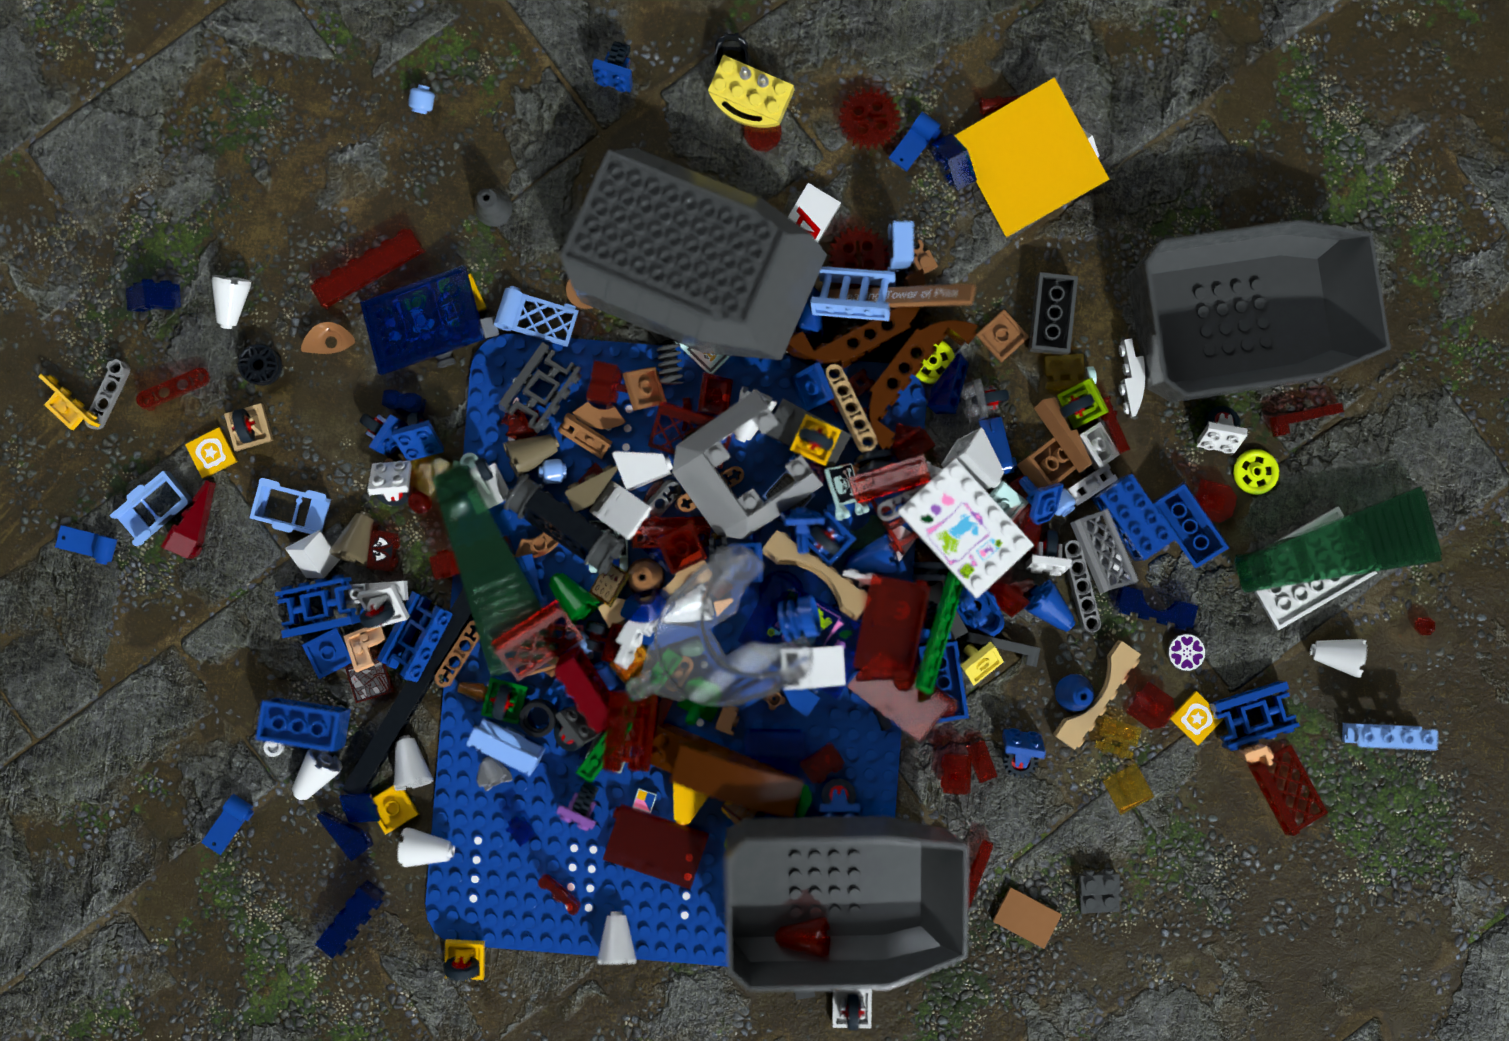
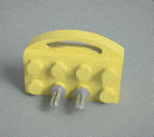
(750, 93)

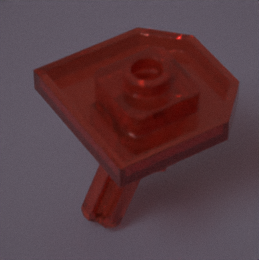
(1216, 500)
(1010, 596)
(1152, 707)

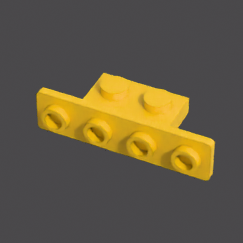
(66, 408)

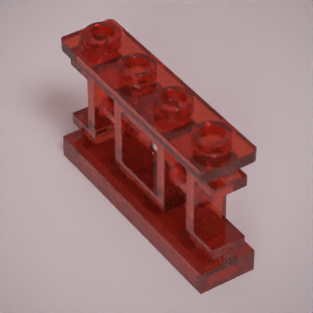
(641, 733)

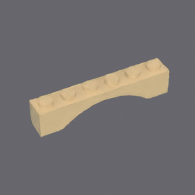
(784, 551)
(612, 614)
(1119, 663)

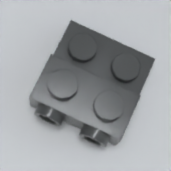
(1099, 891)

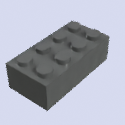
(1053, 314)
(790, 419)

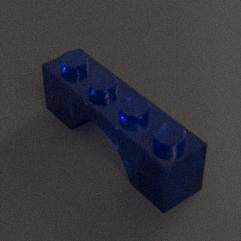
(1179, 613)

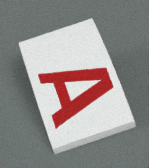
(814, 211)

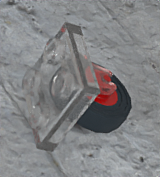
(977, 400)

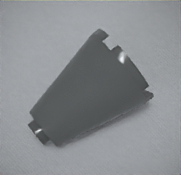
(493, 207)

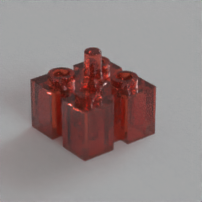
(605, 383)

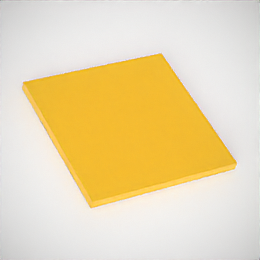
(1031, 157)

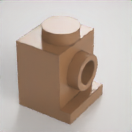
(727, 719)

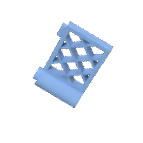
(511, 309)

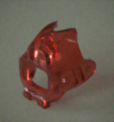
(518, 425)

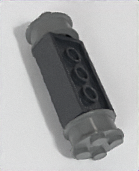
(563, 525)

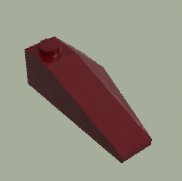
(190, 533)

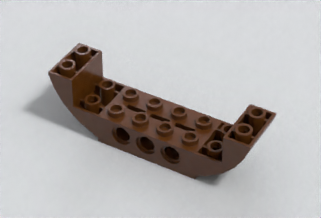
(922, 343)
(840, 353)

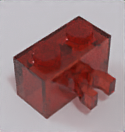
(956, 773)

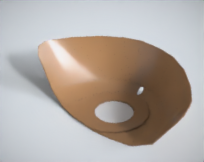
(316, 337)

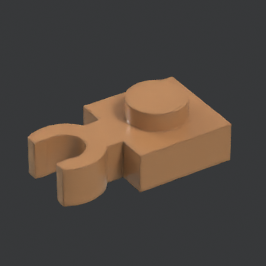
(923, 259)

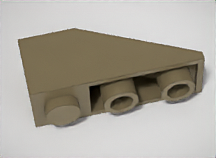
(586, 494)

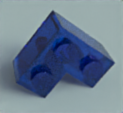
(954, 161)
(150, 295)

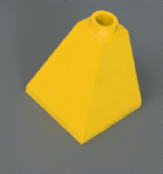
(686, 804)

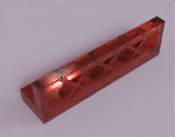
(890, 479)
(663, 525)

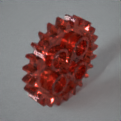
(865, 102)
(875, 256)

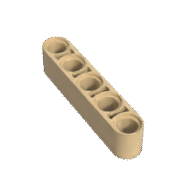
(851, 418)

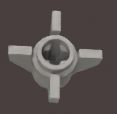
(492, 773)

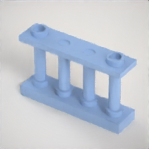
(853, 308)

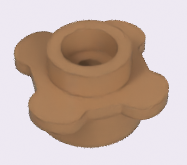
(774, 703)

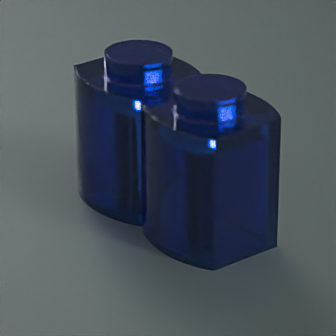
(408, 401)

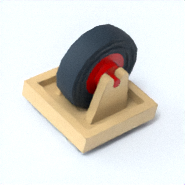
(248, 427)

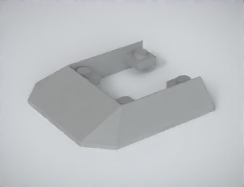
(703, 451)

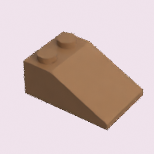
(1047, 465)

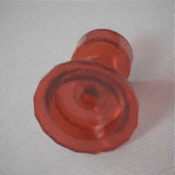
(420, 502)

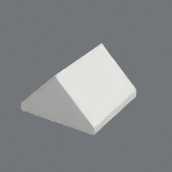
(1099, 445)
(313, 555)

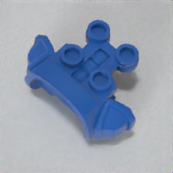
(987, 619)

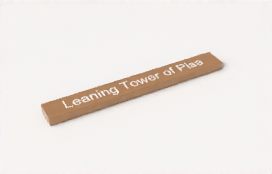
(917, 295)

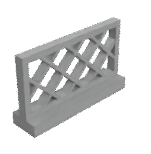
(1096, 554)

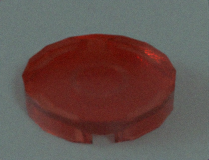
(762, 138)

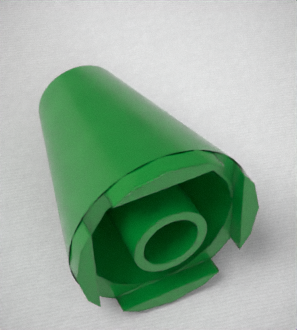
(573, 598)

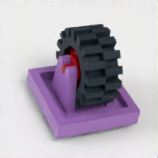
(581, 807)

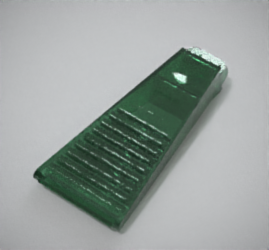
(1368, 540)
(488, 568)

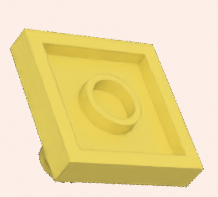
(980, 662)

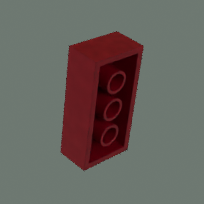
(584, 686)

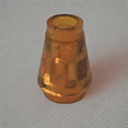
(475, 691)

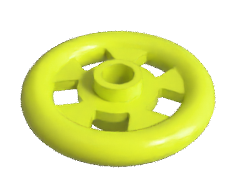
(934, 376)
(1268, 461)

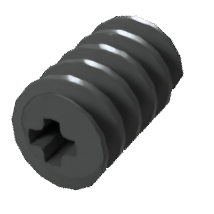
(669, 364)

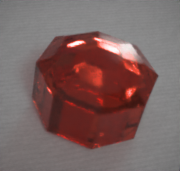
(1424, 626)

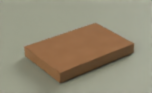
(1026, 917)

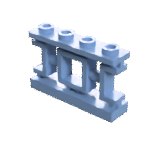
(1389, 736)

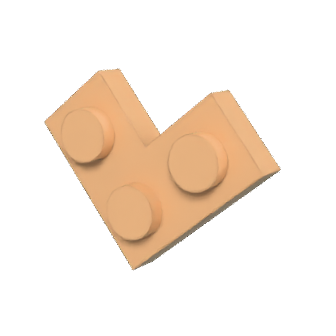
(359, 644)

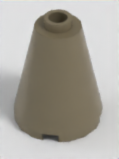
(530, 452)
(354, 540)

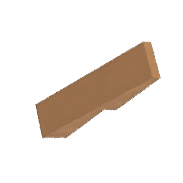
(1068, 440)

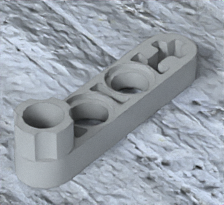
(103, 391)

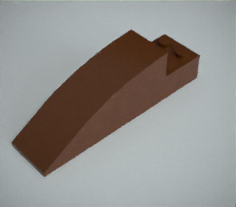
(724, 772)

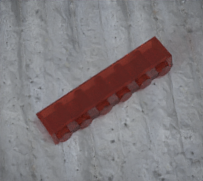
(367, 268)

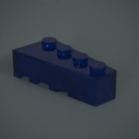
(350, 919)

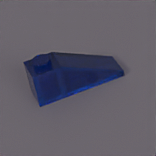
(948, 388)
(348, 836)

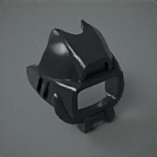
(736, 53)

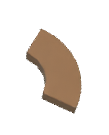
(598, 417)
(537, 546)

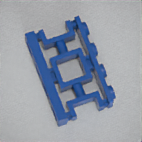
(319, 621)
(405, 630)
(1249, 699)

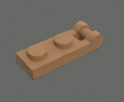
(584, 436)

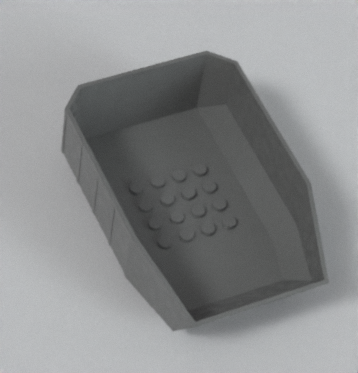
(690, 258)
(1256, 308)
(881, 881)

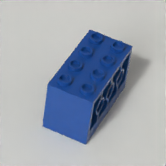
(1134, 517)
(303, 724)

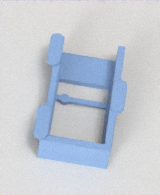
(903, 248)
(316, 515)
(134, 522)
(506, 746)

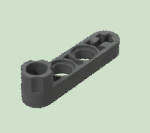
(657, 512)
(1029, 653)

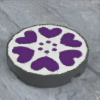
(1186, 652)

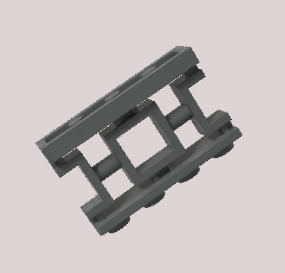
(527, 379)

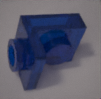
(520, 830)

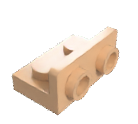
(1255, 753)

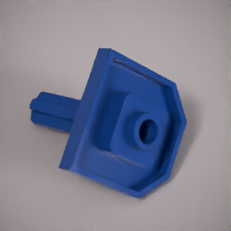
(1043, 500)
(801, 519)

